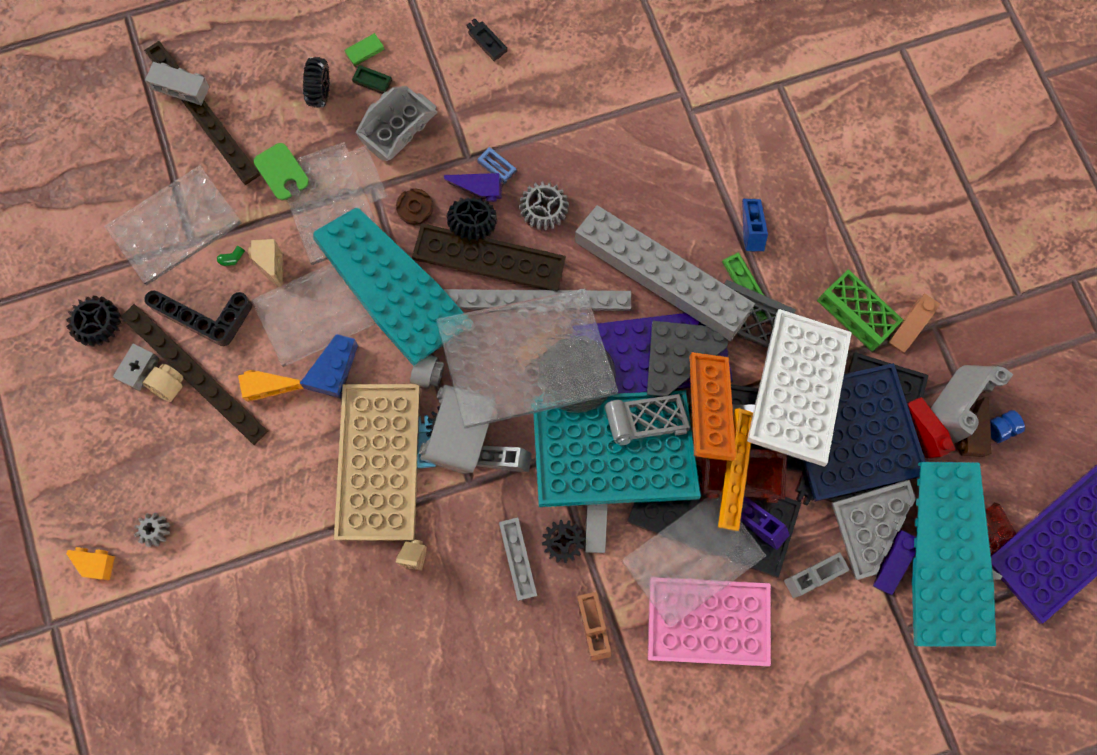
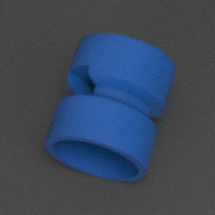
(1006, 426)

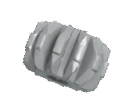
(152, 522)

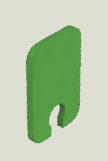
(277, 167)

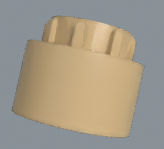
(164, 382)

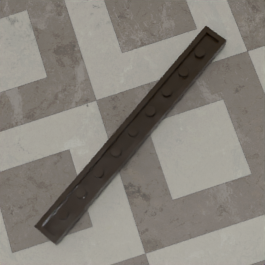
(210, 124)
(194, 374)

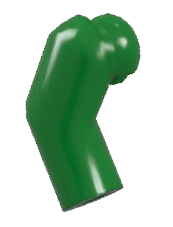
(230, 259)

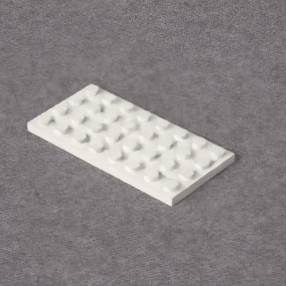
(800, 388)

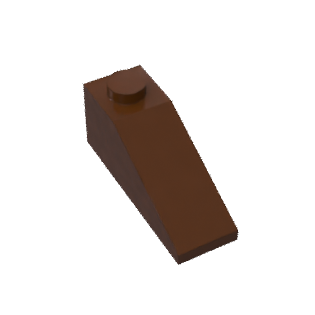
(980, 441)

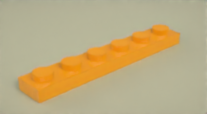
(736, 473)

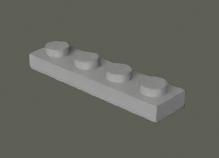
(518, 559)

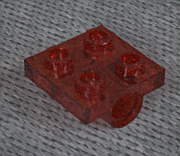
(998, 527)

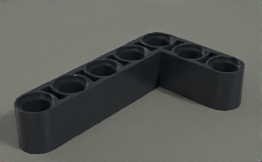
(198, 320)

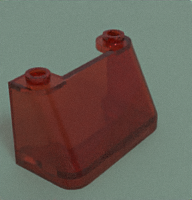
(764, 475)

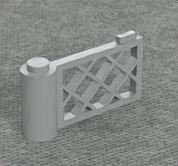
(622, 422)

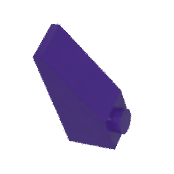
(481, 185)
(763, 524)
(895, 562)

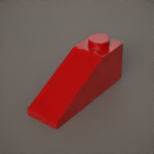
(930, 431)

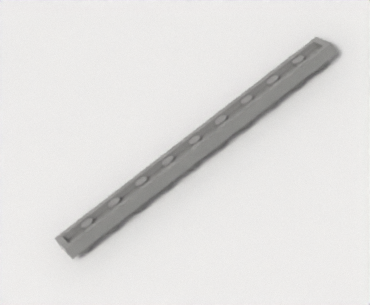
(485, 299)

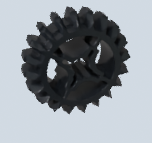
(316, 82)
(471, 218)
(101, 308)

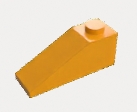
(260, 385)

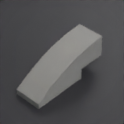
(816, 575)

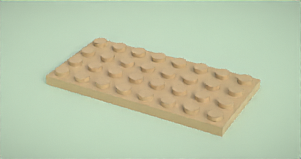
(377, 462)

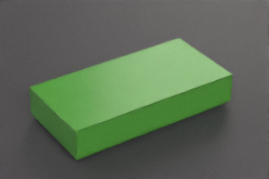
(364, 49)

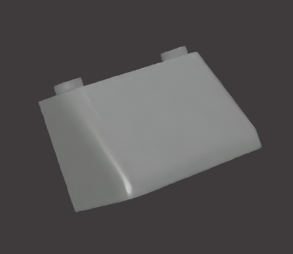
(961, 393)
(450, 443)

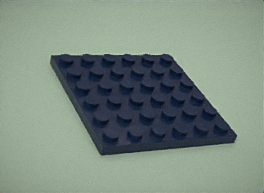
(871, 437)

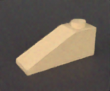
(412, 555)

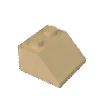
(268, 259)

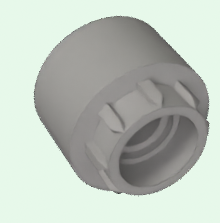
(427, 372)

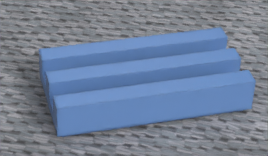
(481, 161)

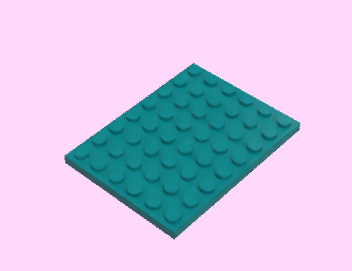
(586, 467)

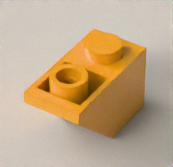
(92, 565)

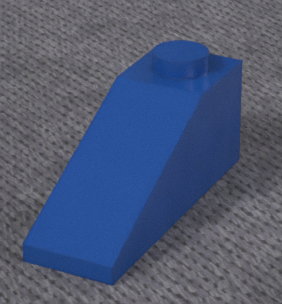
(754, 225)

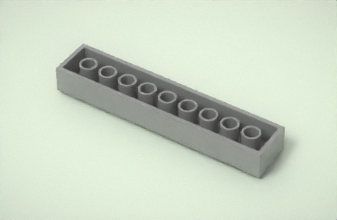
(664, 272)

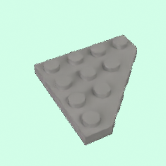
(871, 523)

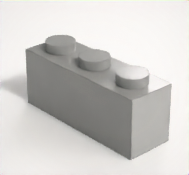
(177, 83)

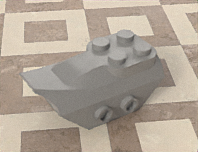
(394, 121)

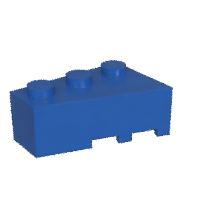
(331, 367)

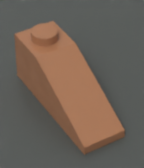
(914, 323)

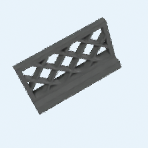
(762, 304)

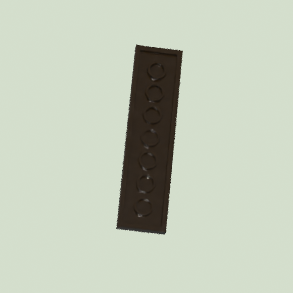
(489, 258)

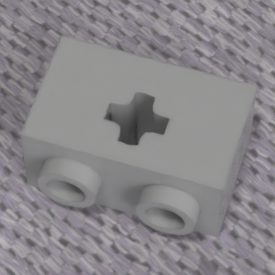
(136, 358)

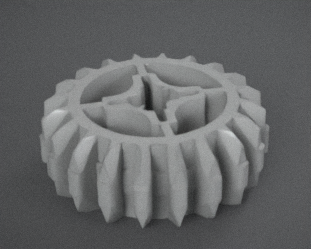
(556, 198)

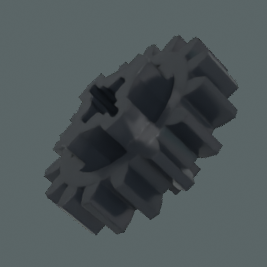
(562, 533)

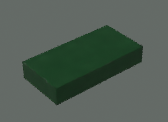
(371, 79)

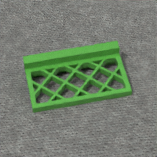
(852, 318)

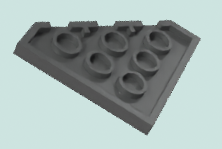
(671, 350)

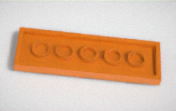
(712, 407)

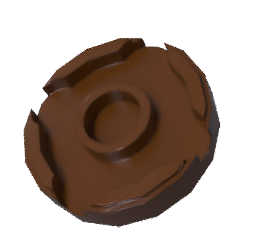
(414, 206)

